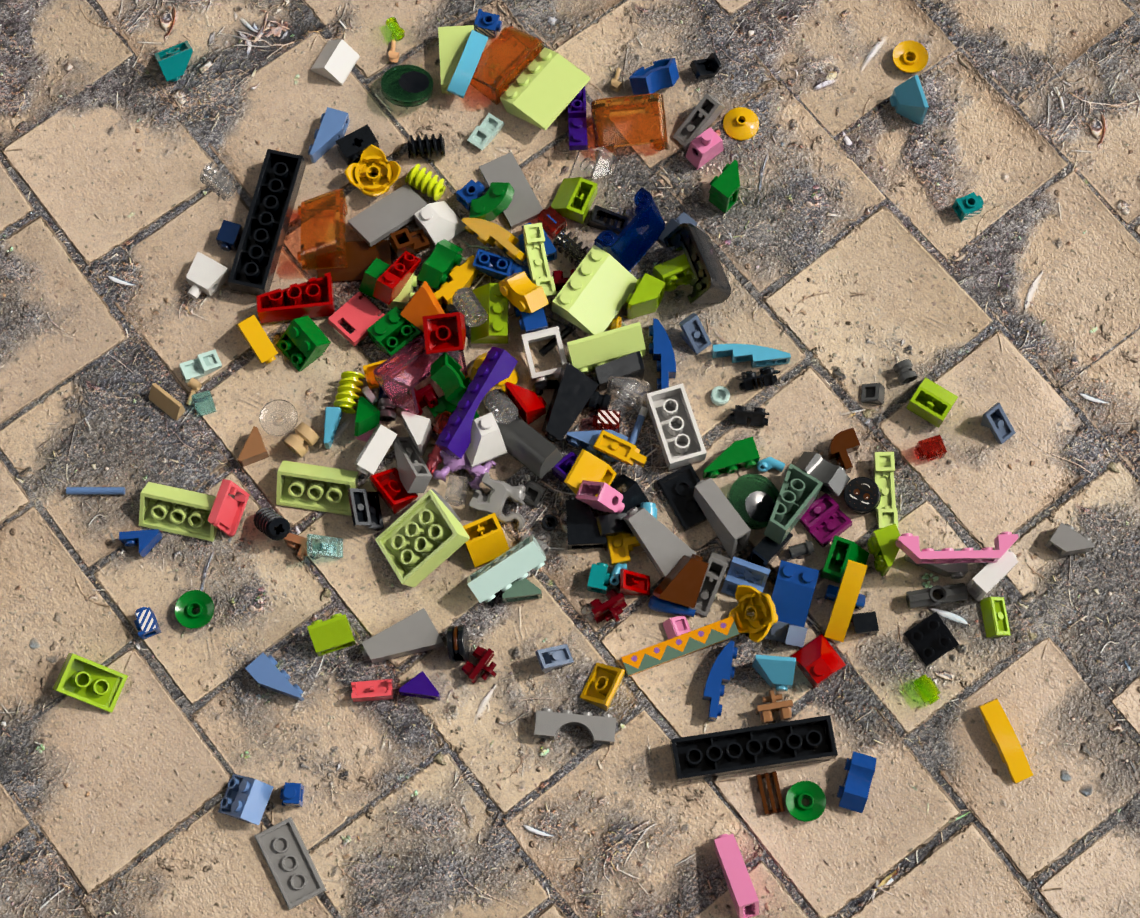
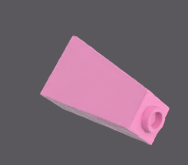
(736, 876)

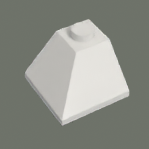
(439, 222)
(485, 441)

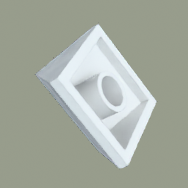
(335, 61)
(419, 430)

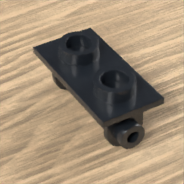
(741, 414)

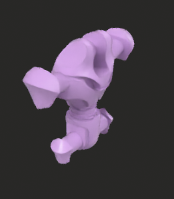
(454, 464)

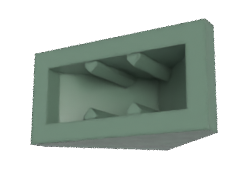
(521, 591)

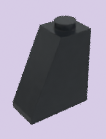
(626, 366)
(582, 527)
(767, 551)

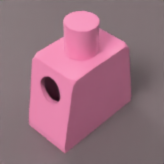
(706, 145)
(607, 500)

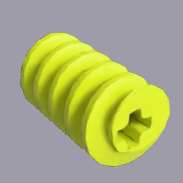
(425, 182)
(347, 390)

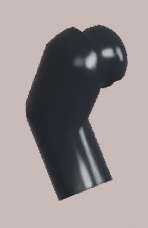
(546, 384)

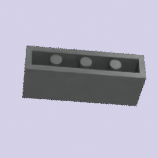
(529, 447)

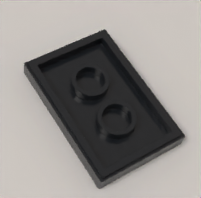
(679, 491)

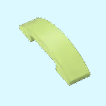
(537, 258)
(884, 477)

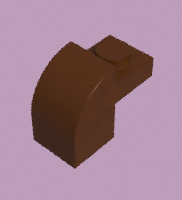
(410, 242)
(841, 445)

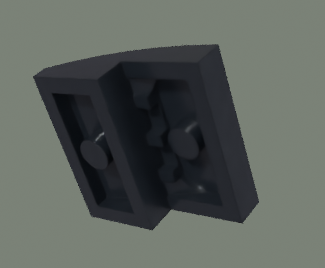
(365, 509)

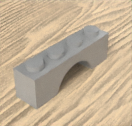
(550, 723)

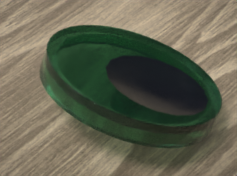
(407, 85)
(753, 499)

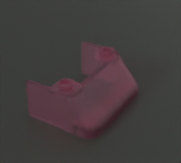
(407, 369)

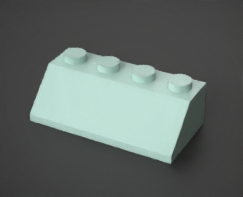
(506, 569)

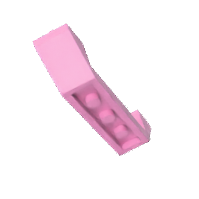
(910, 546)

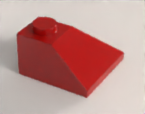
(444, 332)
(528, 403)
(818, 661)

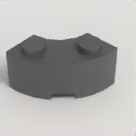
(832, 476)

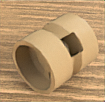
(301, 440)

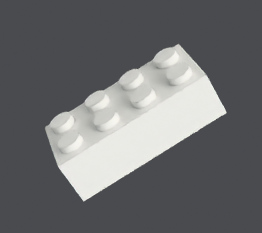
(675, 426)

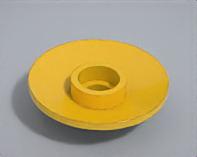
(913, 51)
(738, 130)

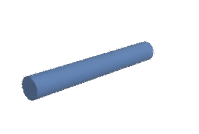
(95, 490)

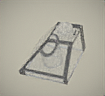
(593, 163)
(629, 390)

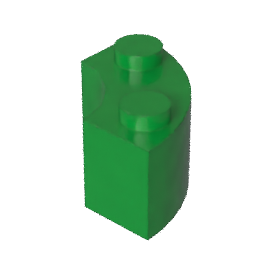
(493, 202)
(440, 263)
(447, 375)

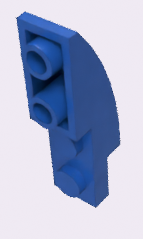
(497, 265)
(663, 353)
(720, 673)

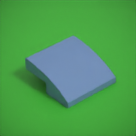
(744, 573)

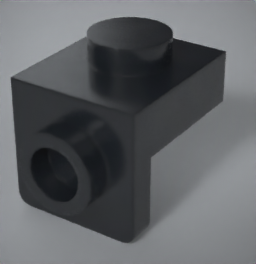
(706, 67)

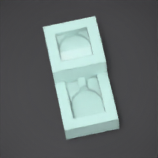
(486, 131)
(201, 366)

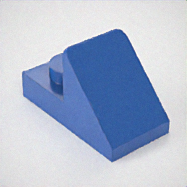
(146, 538)

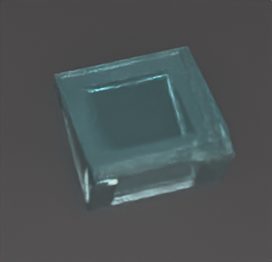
(204, 403)

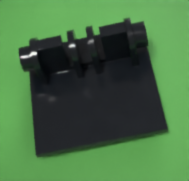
(765, 373)
(931, 638)

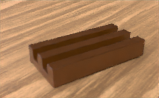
(778, 793)

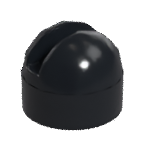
(552, 521)

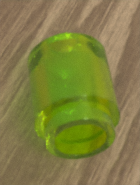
(926, 689)

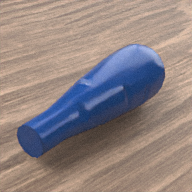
(669, 607)

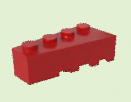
(309, 299)

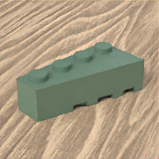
(793, 500)

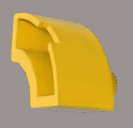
(523, 293)

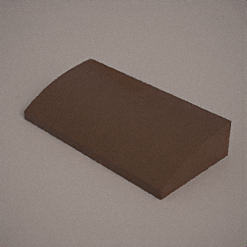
(359, 258)

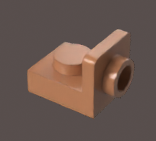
(295, 541)

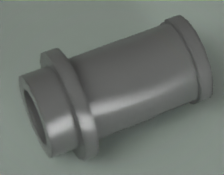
(801, 549)

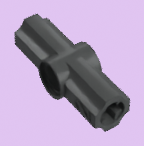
(948, 594)

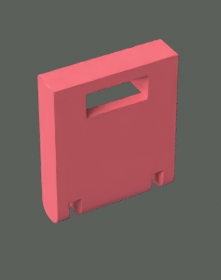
(359, 315)
(228, 511)

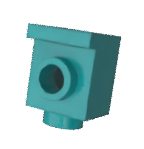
(964, 209)
(598, 578)

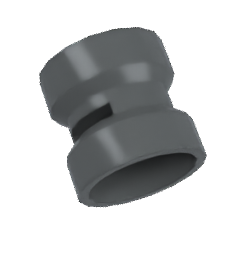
(905, 371)
(386, 410)

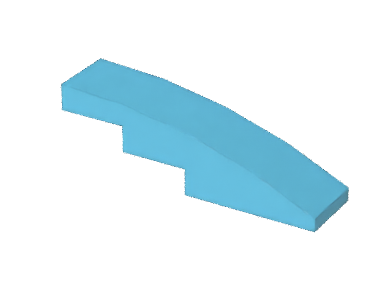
(758, 355)

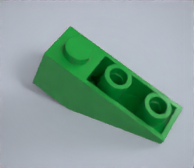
(736, 456)

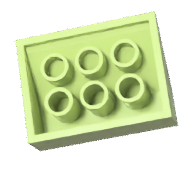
(544, 89)
(594, 292)
(421, 539)

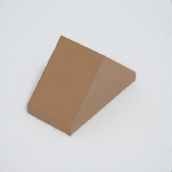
(253, 450)

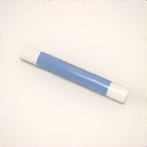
(638, 425)

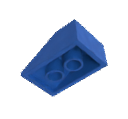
(793, 592)

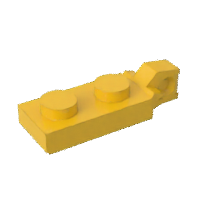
(619, 449)

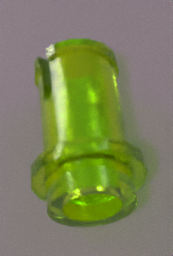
(397, 32)

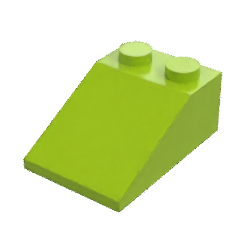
(90, 682)

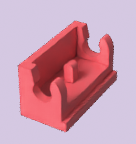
(372, 690)

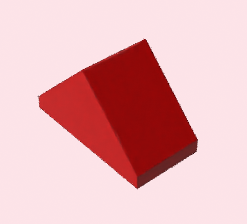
(634, 583)

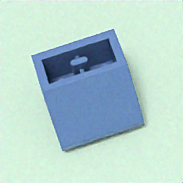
(245, 799)

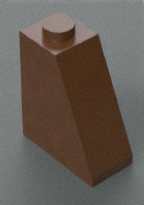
(683, 581)

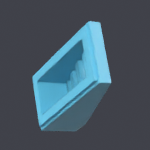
(332, 420)

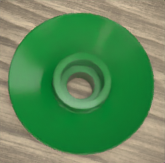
(188, 602)
(815, 797)

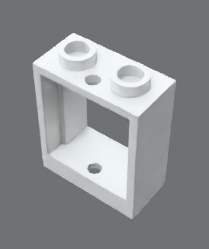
(538, 336)
(375, 449)
(991, 575)

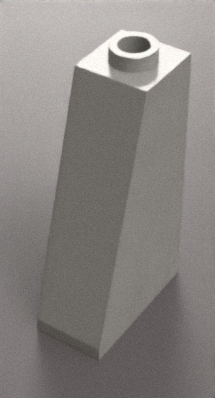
(722, 517)
(656, 540)
(404, 638)

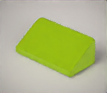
(995, 617)

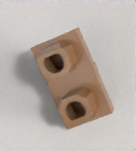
(765, 710)

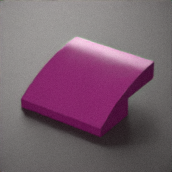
(825, 520)

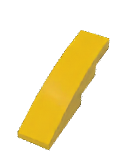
(845, 600)
(1005, 740)

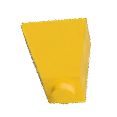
(257, 339)

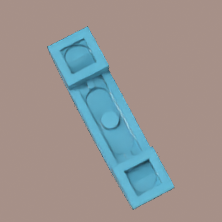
(467, 64)

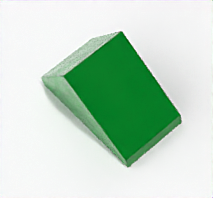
(370, 276)
(366, 417)

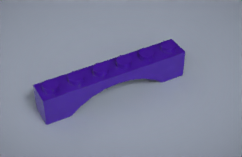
(457, 432)

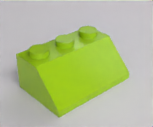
(497, 323)

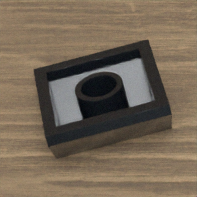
(631, 491)

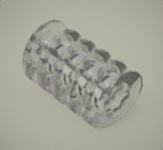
(218, 182)
(468, 304)
(500, 405)

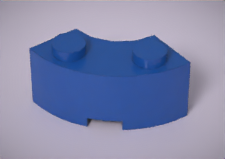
(656, 77)
(532, 321)
(857, 782)

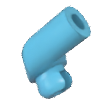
(770, 463)
(615, 574)

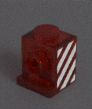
(607, 420)

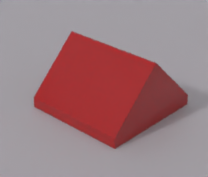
(391, 489)

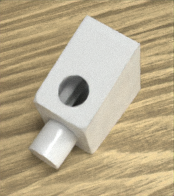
(205, 276)

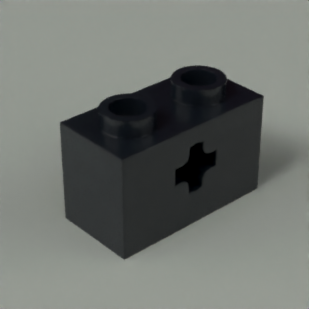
(349, 144)

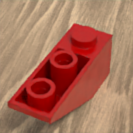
(395, 277)

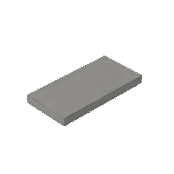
(524, 202)
(387, 215)
(290, 863)

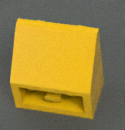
(588, 468)
(485, 540)

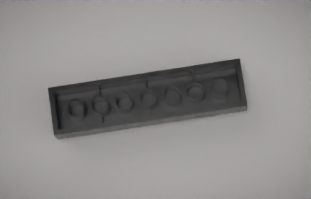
(267, 223)
(753, 748)

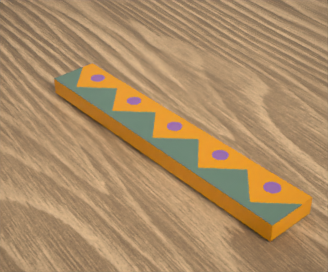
(680, 646)

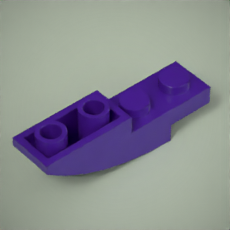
(577, 122)

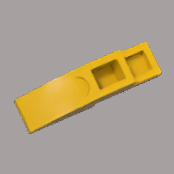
(494, 234)
(459, 277)

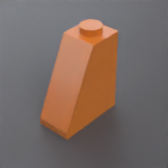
(421, 304)

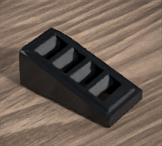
(599, 224)

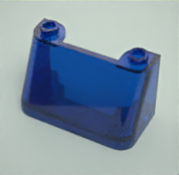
(637, 235)

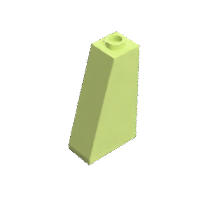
(451, 46)

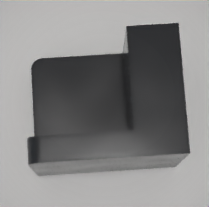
(865, 623)

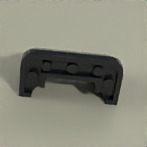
(710, 279)

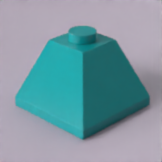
(174, 60)

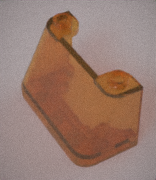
(504, 61)
(629, 121)
(323, 231)

